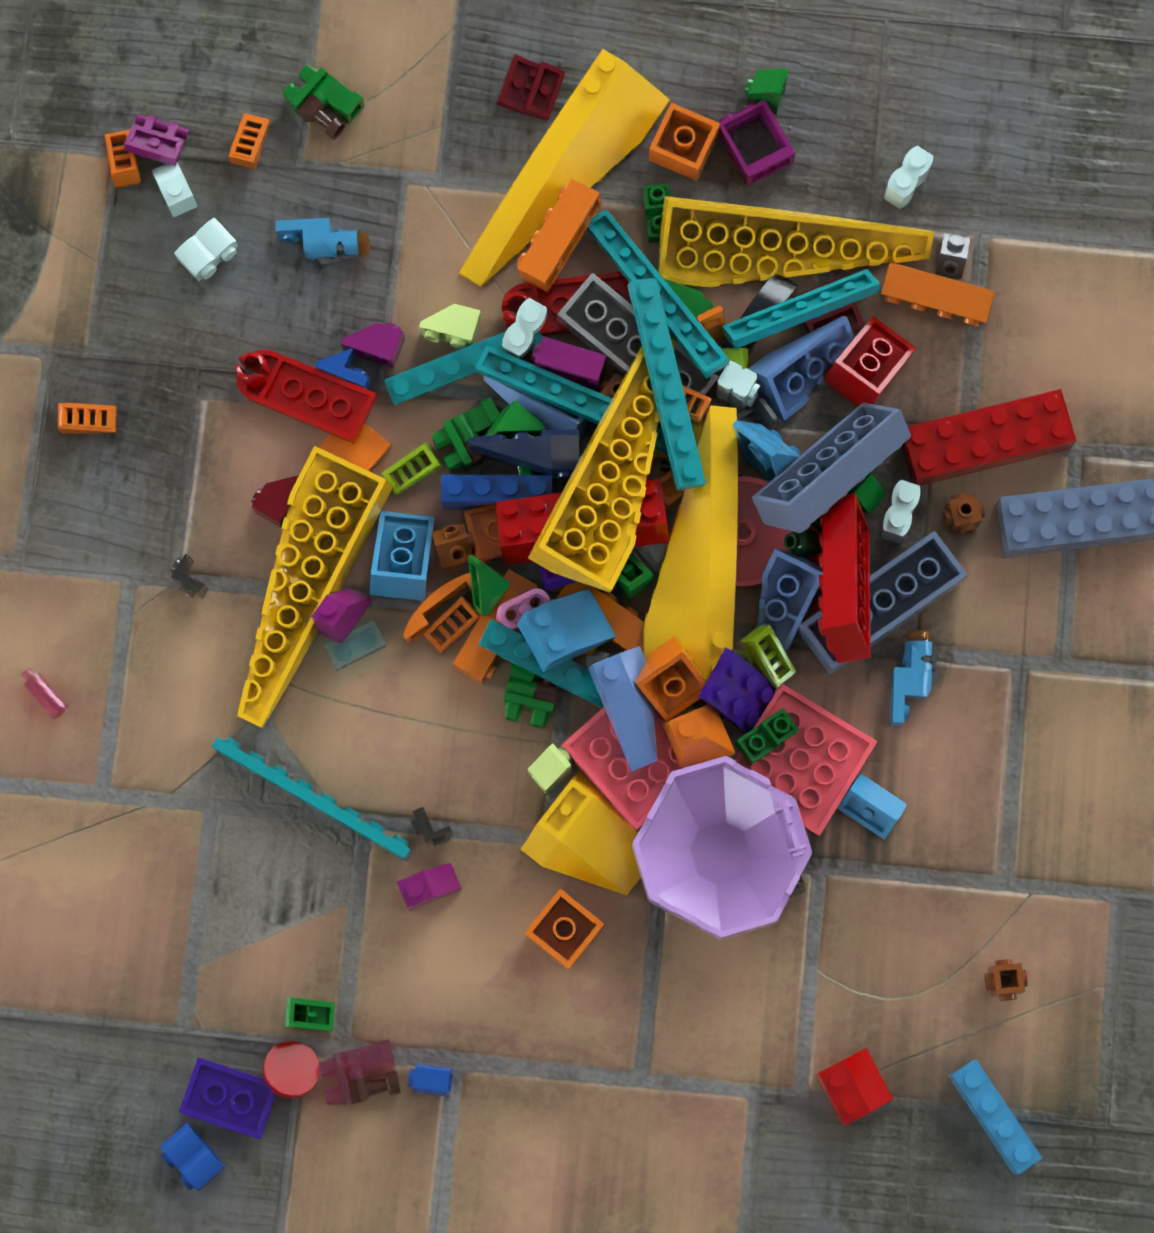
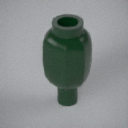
(803, 543)

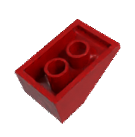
(869, 363)

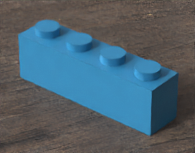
(995, 1117)

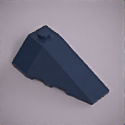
(551, 454)

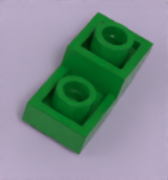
(653, 203)
(766, 736)

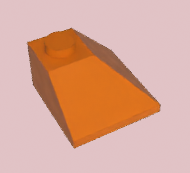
(670, 679)
(698, 737)

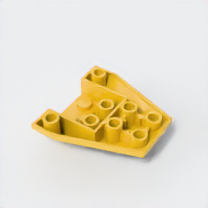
(586, 839)

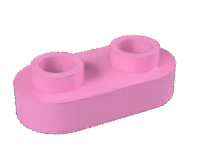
(520, 605)

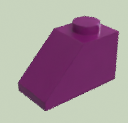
(377, 343)
(340, 613)
(428, 886)

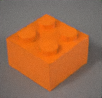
(684, 141)
(564, 929)

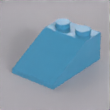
(764, 449)
(402, 556)
(565, 628)

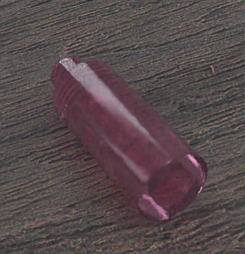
(44, 693)

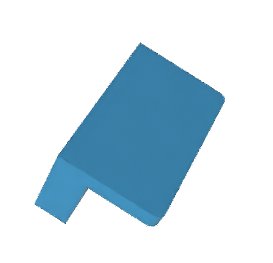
(872, 806)

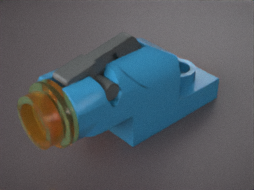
(321, 242)
(915, 678)

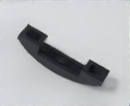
(773, 292)

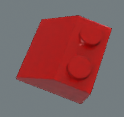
(854, 1087)

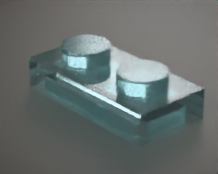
(356, 646)

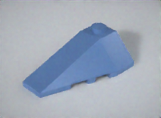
(794, 369)
(549, 415)
(786, 594)
(627, 706)

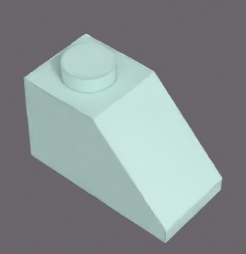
(174, 189)

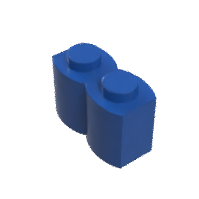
(431, 1080)
(192, 1157)

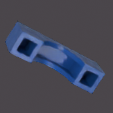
(470, 491)

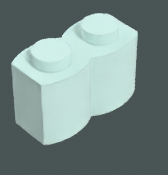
(908, 177)
(206, 250)
(528, 322)
(899, 512)

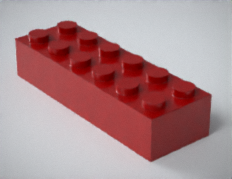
(988, 438)
(524, 519)
(845, 581)

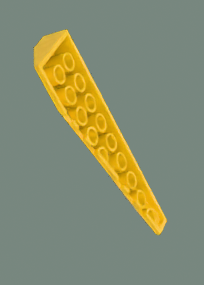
(590, 136)
(740, 243)
(602, 501)
(319, 543)
(699, 569)

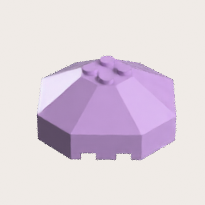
(722, 848)

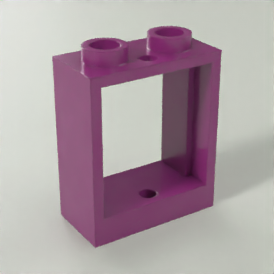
(767, 165)
(571, 362)

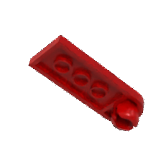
(556, 298)
(305, 393)

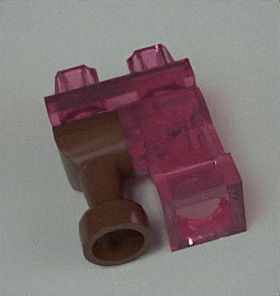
(353, 1076)

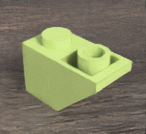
(453, 325)
(551, 768)

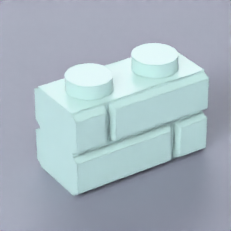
(737, 387)

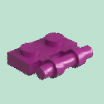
(154, 144)

